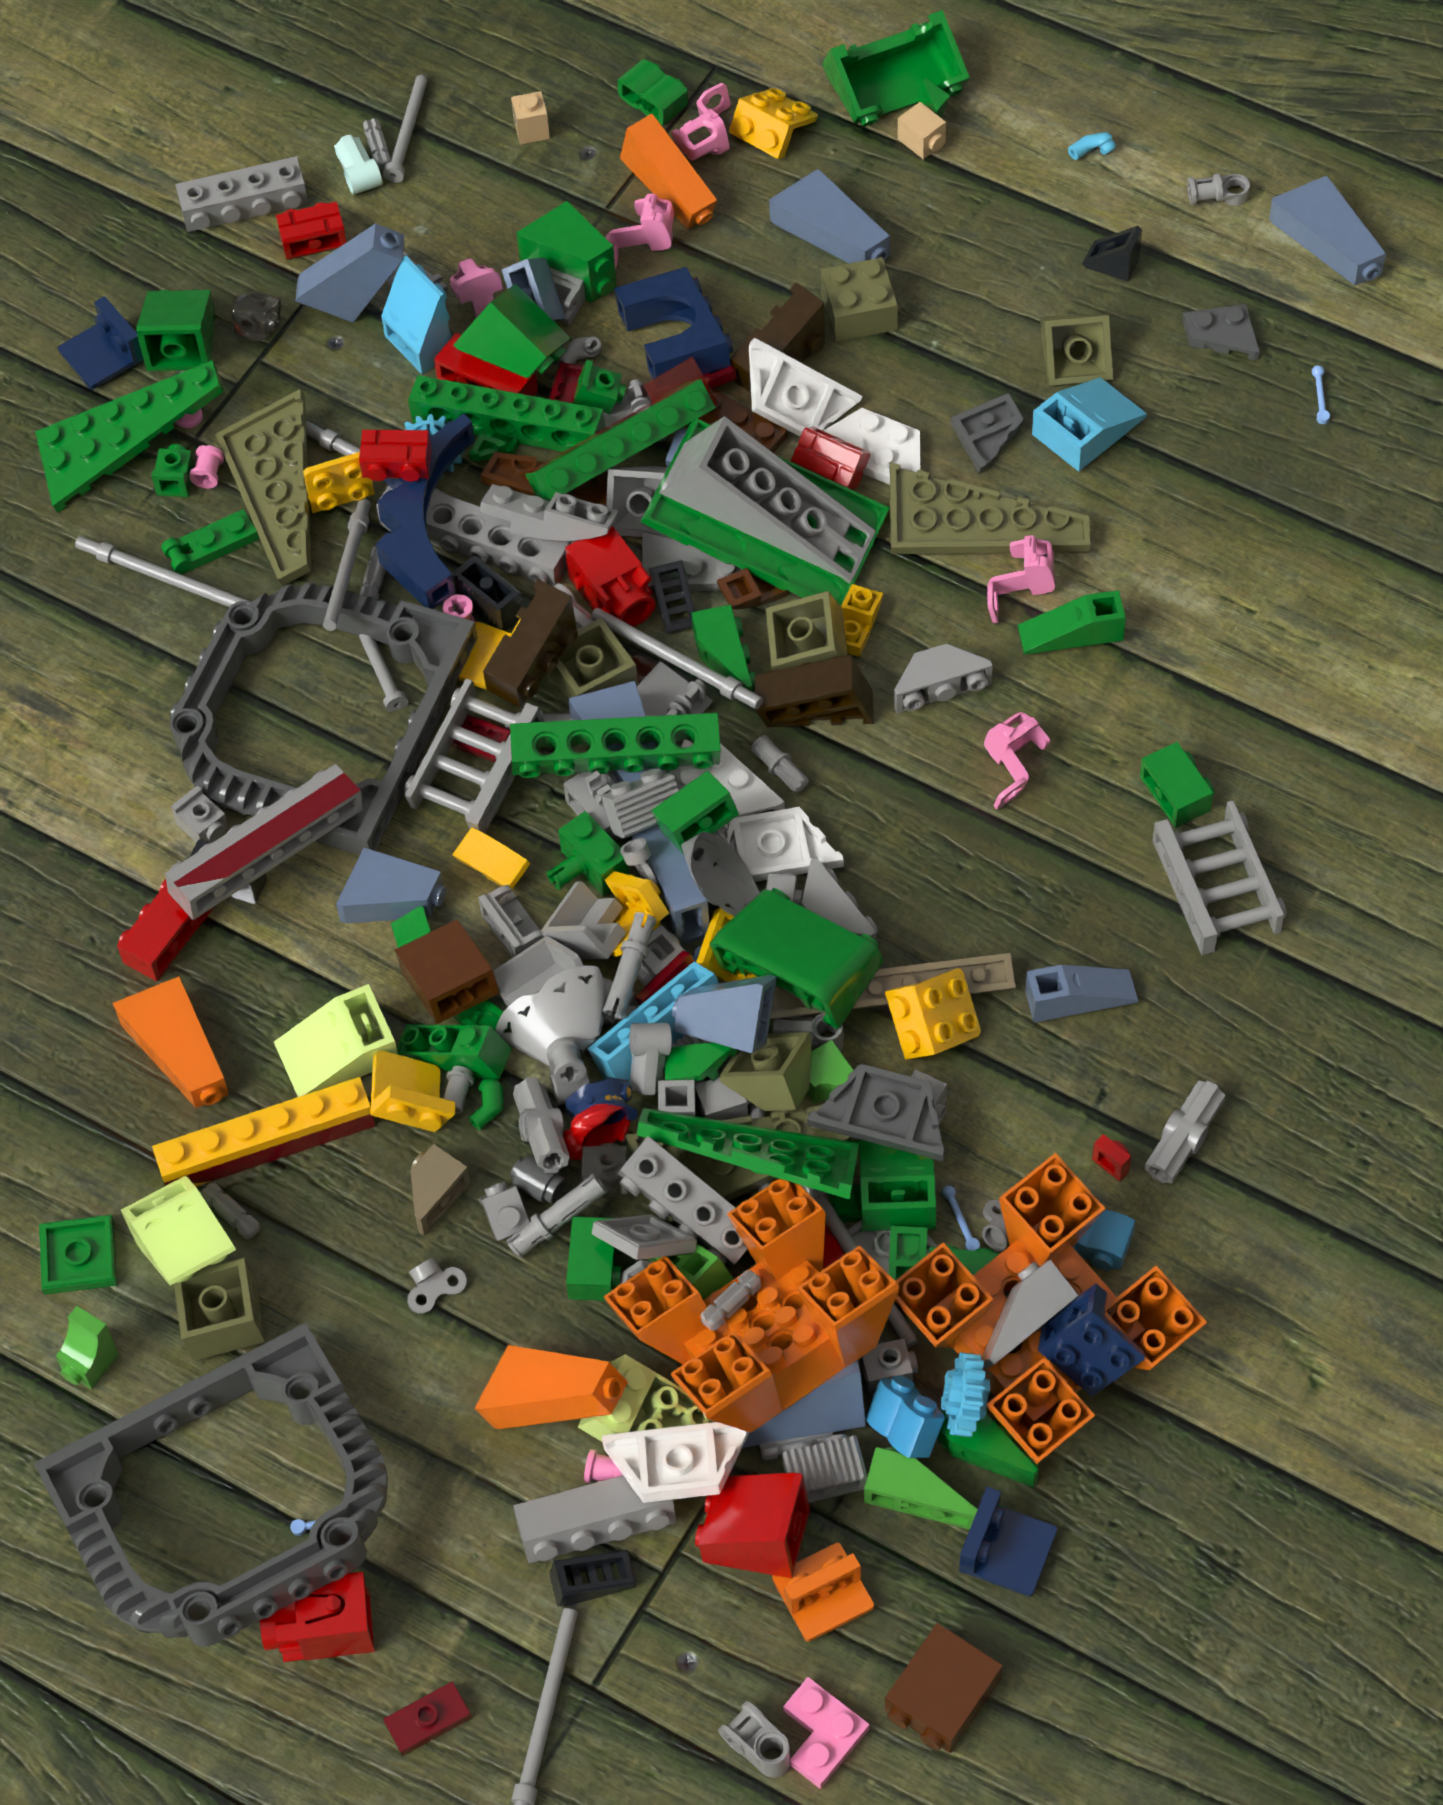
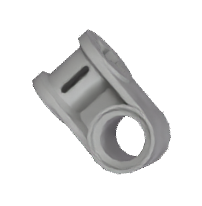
(566, 1068)
(752, 1736)

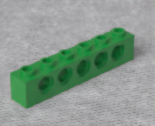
(506, 414)
(629, 732)

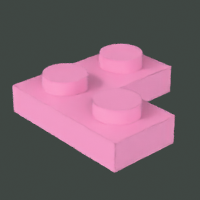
(832, 1727)

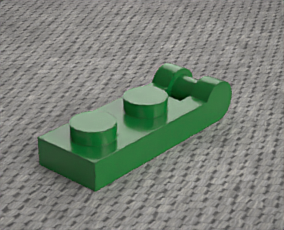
(210, 542)

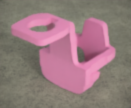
(708, 117)
(655, 230)
(475, 284)
(1037, 576)
(1002, 744)

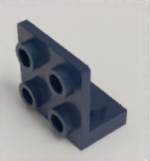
(104, 348)
(1087, 1343)
(1006, 1546)

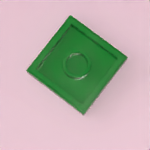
(77, 1254)

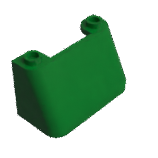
(890, 71)
(805, 952)

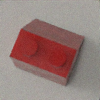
(756, 1523)

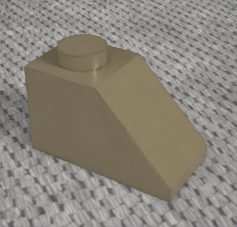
(436, 1185)

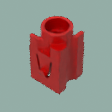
(610, 577)
(324, 1624)

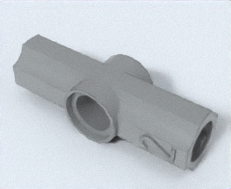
(541, 1125)
(1185, 1132)

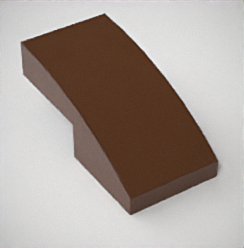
(747, 591)

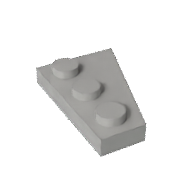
(700, 568)

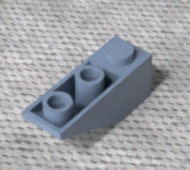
(1076, 990)

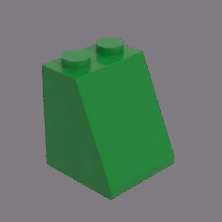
(571, 248)
(176, 329)
(514, 335)

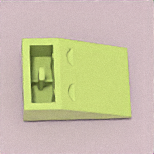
(335, 1042)
(177, 1231)
(645, 1404)

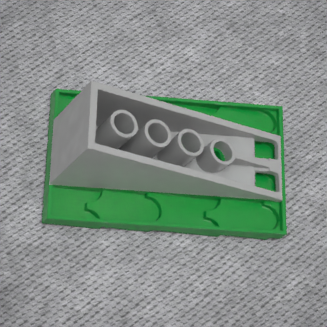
(763, 512)

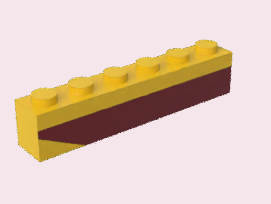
(266, 1134)

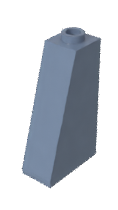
(828, 219)
(1329, 229)
(352, 273)
(612, 702)
(679, 893)
(827, 1409)

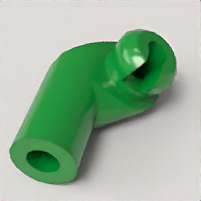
(492, 1103)

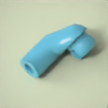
(1089, 142)

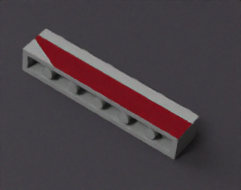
(263, 841)

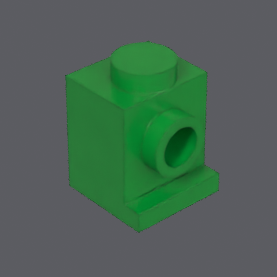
(599, 388)
(173, 465)

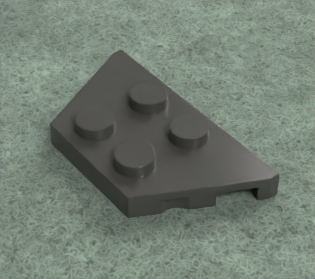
(884, 1111)

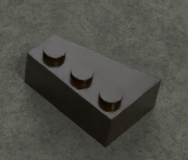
(793, 330)
(534, 647)
(815, 691)

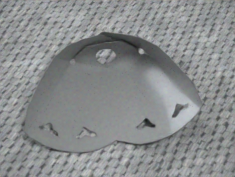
(724, 882)
(557, 1014)

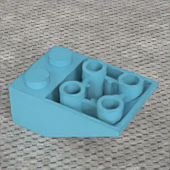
(416, 316)
(1084, 421)

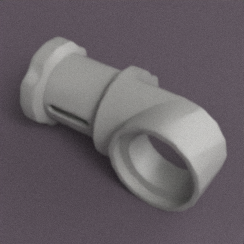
(1216, 188)

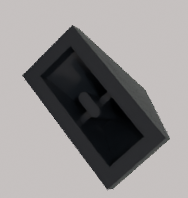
(1115, 254)

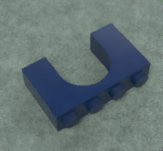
(677, 298)

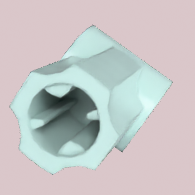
(359, 170)

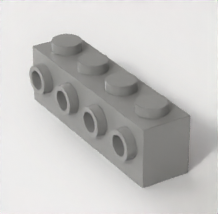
(243, 196)
(684, 1198)
(587, 1518)

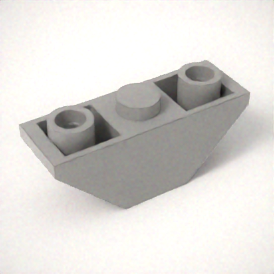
(939, 676)
(829, 901)

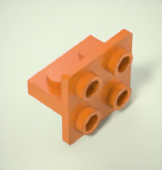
(824, 1592)

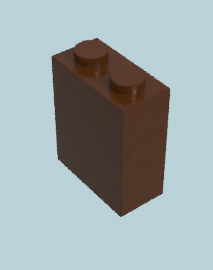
(447, 971)
(942, 1689)

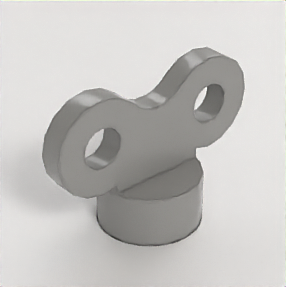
(636, 853)
(995, 1231)
(432, 1283)

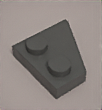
(1222, 330)
(987, 429)

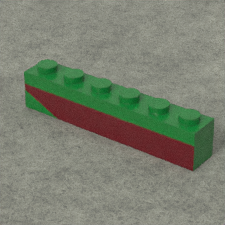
(620, 440)

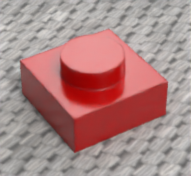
(1112, 1157)

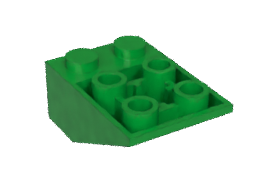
(895, 1188)

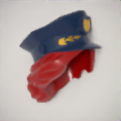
(599, 1115)

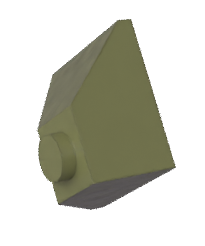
(1076, 348)
(775, 1074)

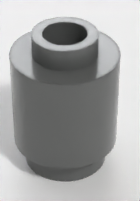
(537, 1183)

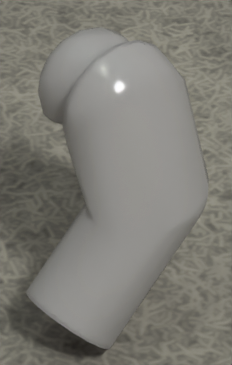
(581, 349)

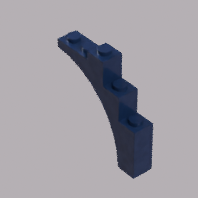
(407, 549)

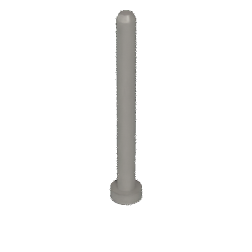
(394, 170)
(394, 699)

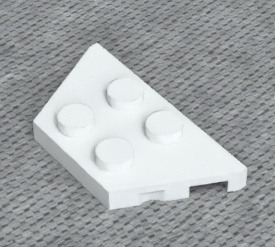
(793, 392)
(884, 440)
(746, 789)
(780, 843)
(676, 1459)

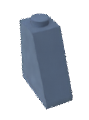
(388, 889)
(728, 1012)

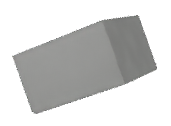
(586, 923)
(532, 968)

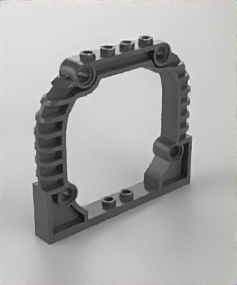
(435, 643)
(282, 1370)

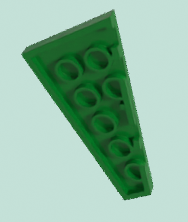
(115, 432)
(791, 1156)

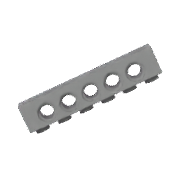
(454, 521)

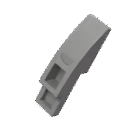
(558, 520)

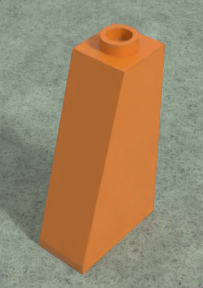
(666, 171)
(172, 1036)
(548, 1388)

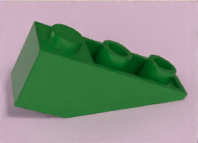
(1078, 623)
(719, 644)
(457, 1045)
(990, 1449)

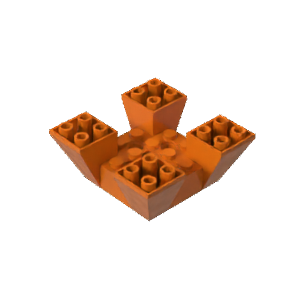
(960, 1310)
(786, 1335)

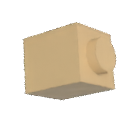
(530, 117)
(922, 130)

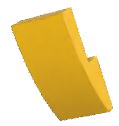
(859, 615)
(491, 858)

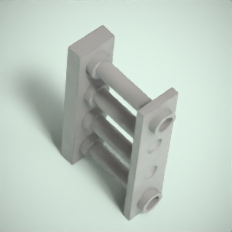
(493, 783)
(1195, 900)

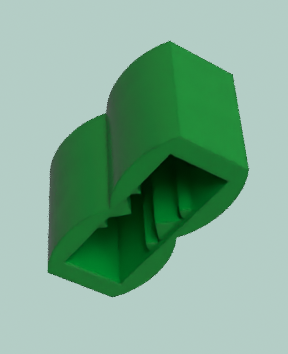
(652, 91)

